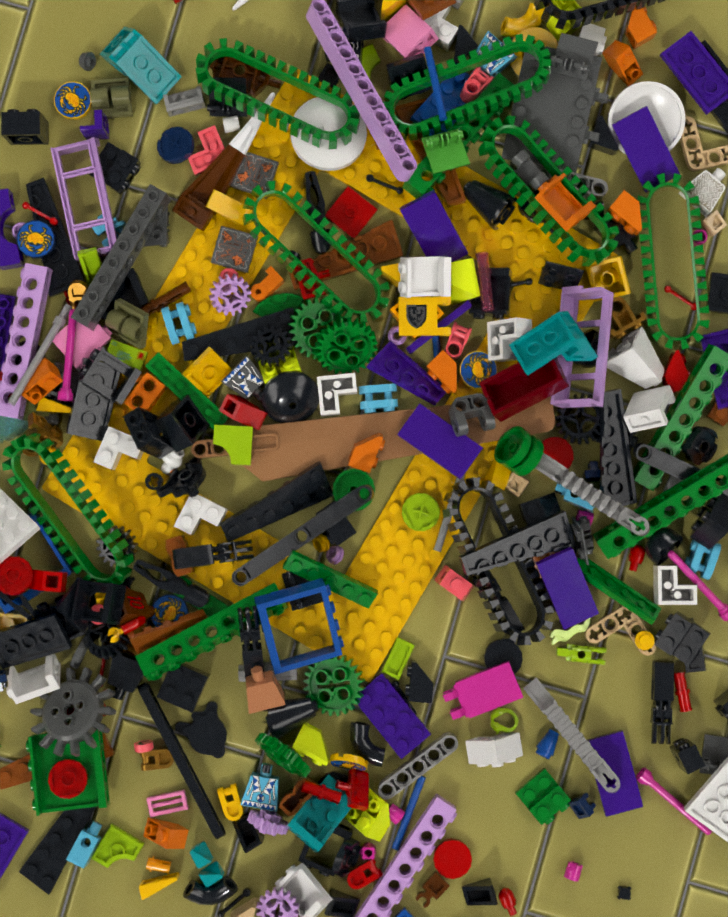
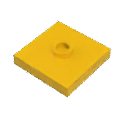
(207, 372)

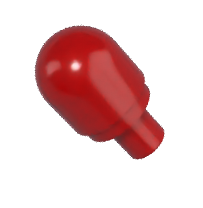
(636, 557)
(508, 900)

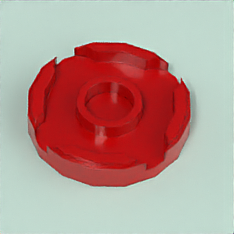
(559, 450)
(15, 575)
(67, 778)
(452, 858)

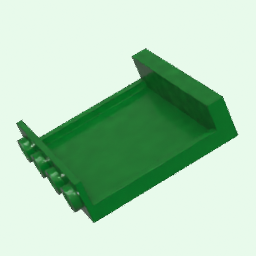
(41, 762)

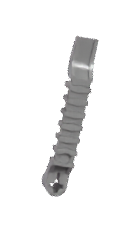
(593, 496)
(569, 731)

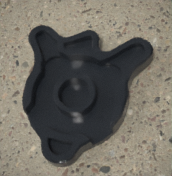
(184, 481)
(206, 732)

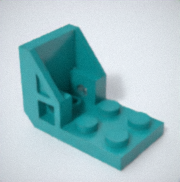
(141, 63)
(550, 339)
(319, 818)

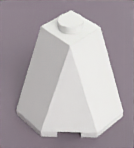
(636, 360)

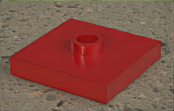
(351, 212)

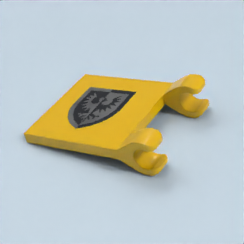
(419, 316)

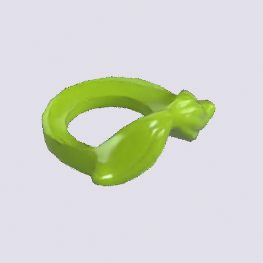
(500, 728)

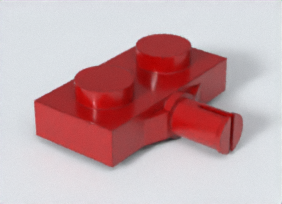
(307, 294)
(356, 789)

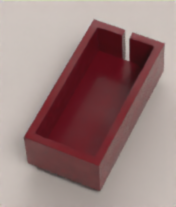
(516, 391)

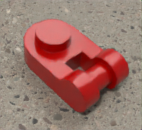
(357, 878)

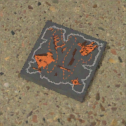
(254, 171)
(234, 249)

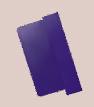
(99, 130)

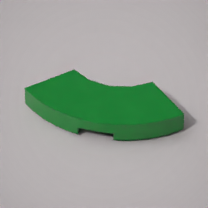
(277, 303)

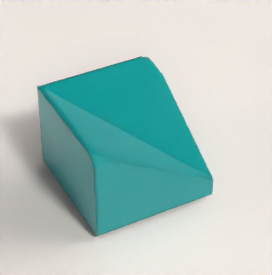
(201, 854)
(211, 874)

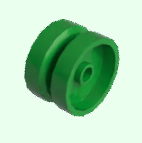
(518, 451)
(352, 478)

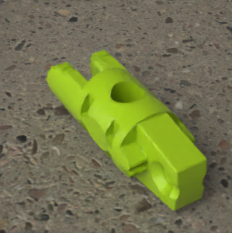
(572, 650)

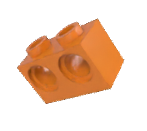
(149, 398)

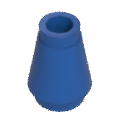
(548, 744)

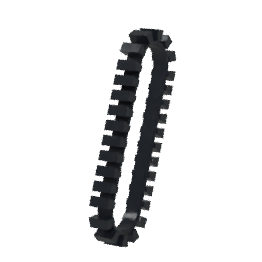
(585, 14)
(512, 634)

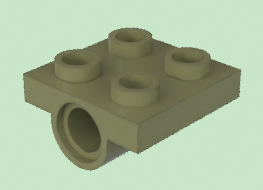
(112, 97)
(128, 323)

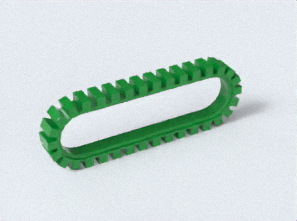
(536, 82)

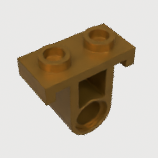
(624, 319)
(39, 425)

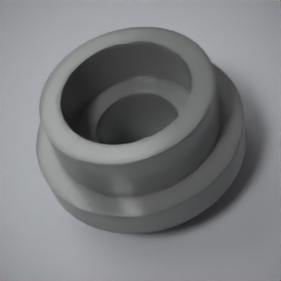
(87, 61)

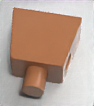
(263, 690)

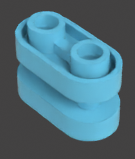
(188, 329)
(371, 405)
(708, 566)

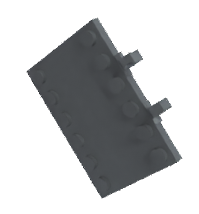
(557, 112)

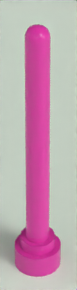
(65, 392)
(722, 608)
(645, 777)

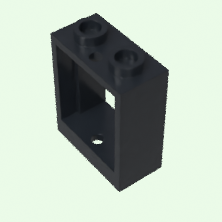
(146, 433)
(340, 830)

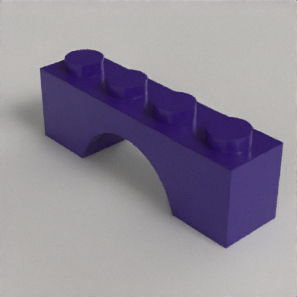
(10, 254)

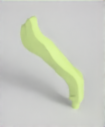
(563, 636)

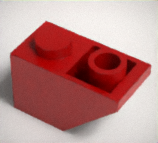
(675, 371)
(243, 411)
(49, 580)

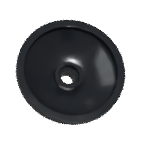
(288, 388)

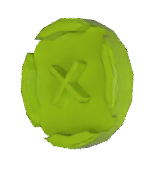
(420, 512)

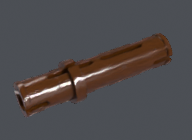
(166, 299)

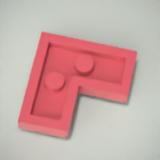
(213, 147)

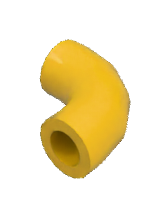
(513, 26)

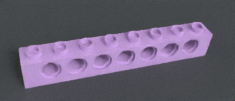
(31, 333)
(437, 806)

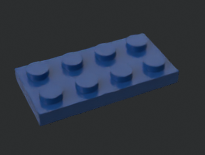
(450, 92)

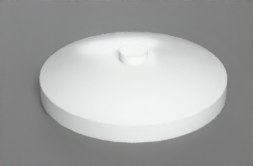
(662, 103)
(327, 118)

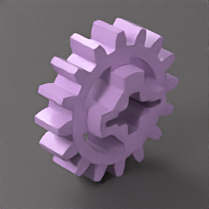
(233, 302)
(268, 822)
(268, 907)

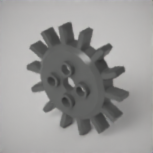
(83, 720)

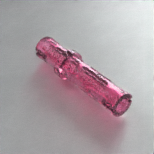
(485, 281)

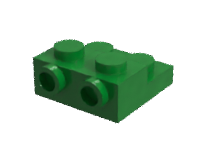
(543, 797)

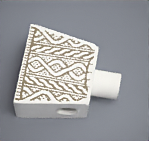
(708, 188)

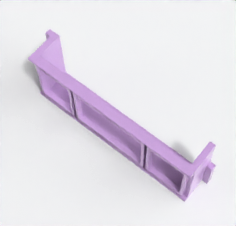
(96, 168)
(569, 302)

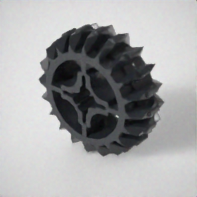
(589, 419)
(107, 648)

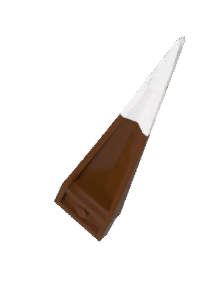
(217, 176)

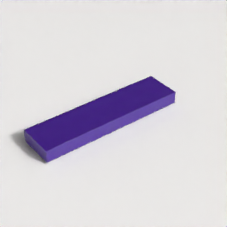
(445, 322)

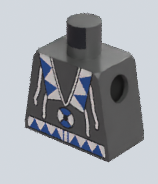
(245, 380)

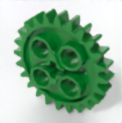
(311, 311)
(346, 346)
(337, 702)
(283, 755)

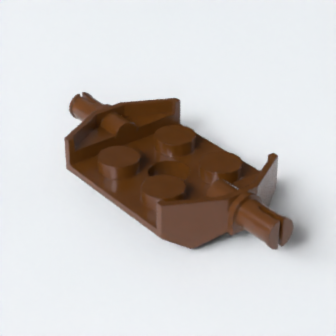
(255, 79)

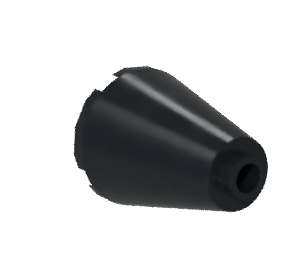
(489, 202)
(288, 717)

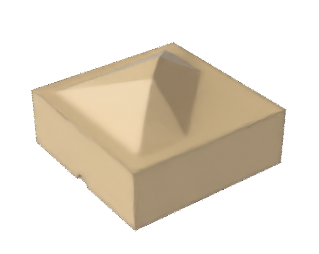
(713, 223)
(517, 484)

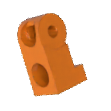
(267, 285)

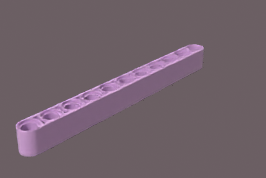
(361, 90)

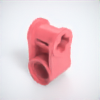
(476, 83)
(458, 338)

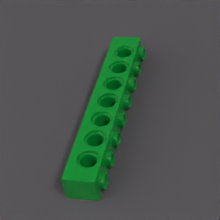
(417, 185)
(681, 406)
(657, 505)
(148, 659)

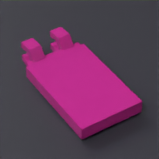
(484, 691)

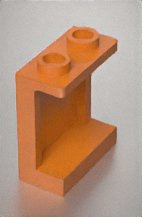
(562, 203)

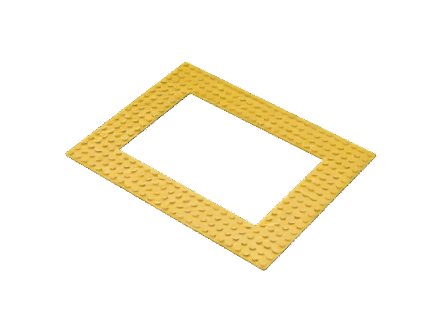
(393, 555)

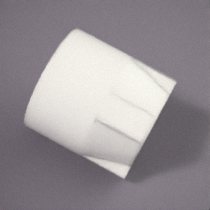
(231, 124)

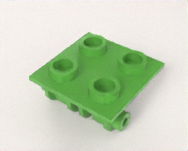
(445, 151)

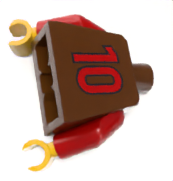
(134, 613)

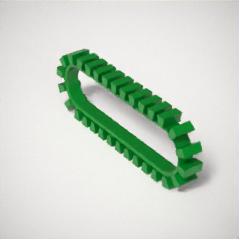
(258, 62)
(488, 147)
(694, 201)
(248, 218)
(32, 442)

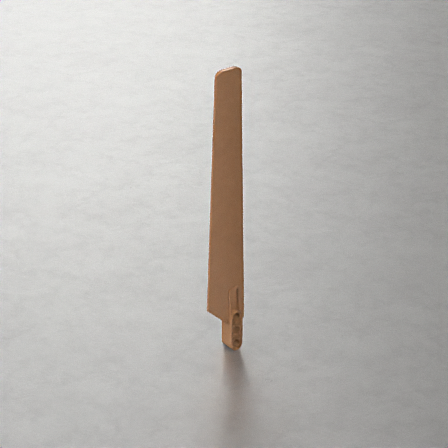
(292, 447)

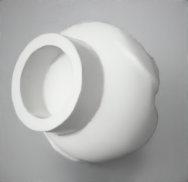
(172, 461)

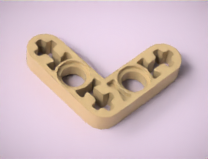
(702, 156)
(626, 623)

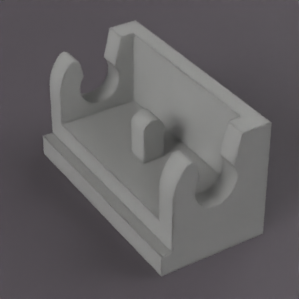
(184, 101)

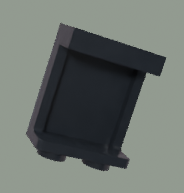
(360, 20)
(130, 291)
(501, 292)

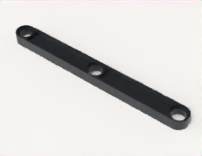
(668, 463)
(312, 528)
(181, 760)

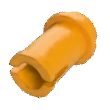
(158, 865)

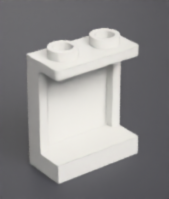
(425, 276)
(648, 408)
(34, 681)
(306, 888)

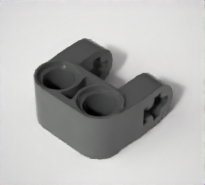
(528, 170)
(469, 410)

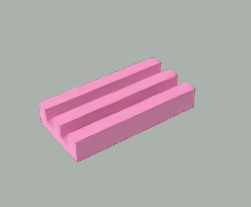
(167, 795)

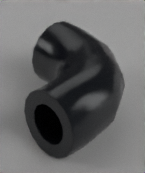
(363, 746)
(210, 895)

